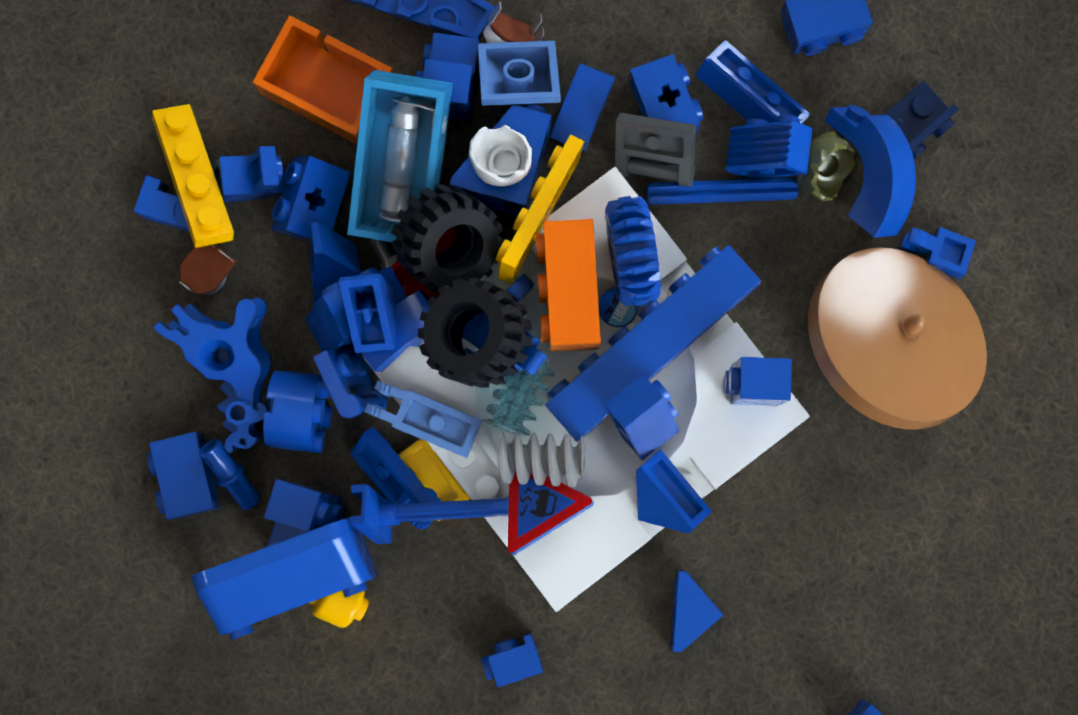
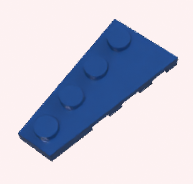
(451, 17)

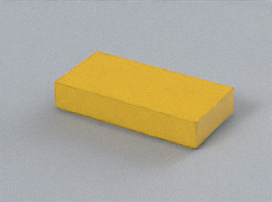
(432, 471)

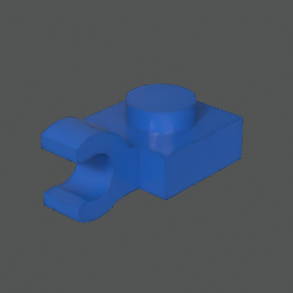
(943, 250)

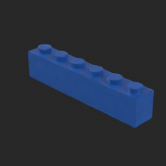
(654, 341)

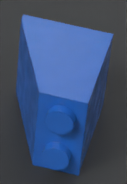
(536, 127)

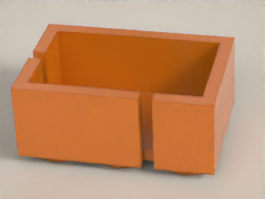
(314, 81)
(568, 285)

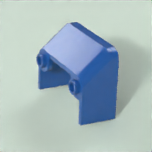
(285, 577)

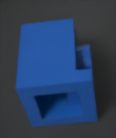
(512, 661)

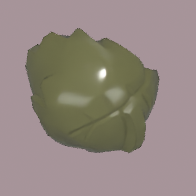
(829, 165)

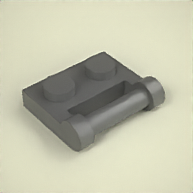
(656, 141)

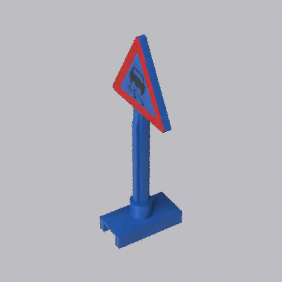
(530, 510)

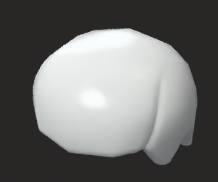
(500, 156)

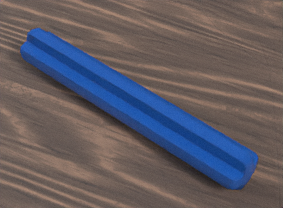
(722, 191)

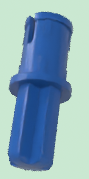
(229, 474)

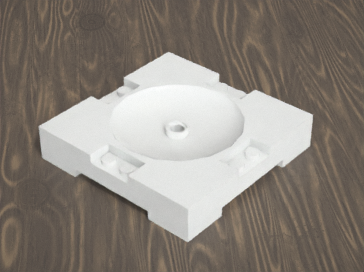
(708, 450)

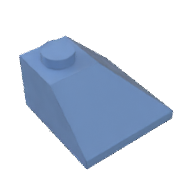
(518, 73)

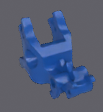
(230, 355)

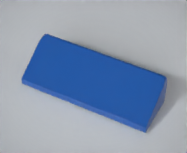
(746, 86)

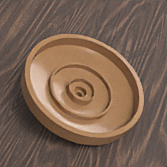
(897, 338)

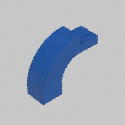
(887, 167)

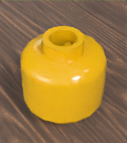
(340, 610)

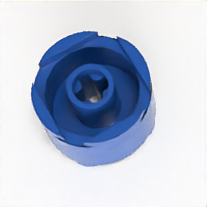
(297, 412)

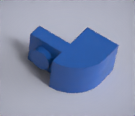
(250, 176)

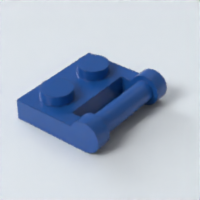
(348, 371)

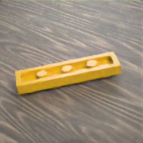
(192, 176)
(545, 196)

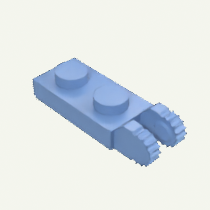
(428, 420)

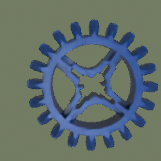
(632, 250)

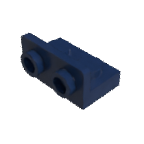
(921, 115)

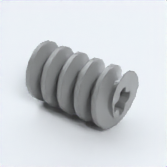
(541, 460)

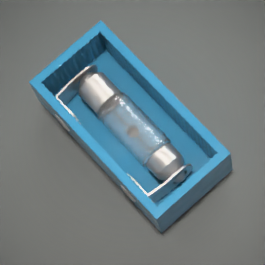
(396, 149)

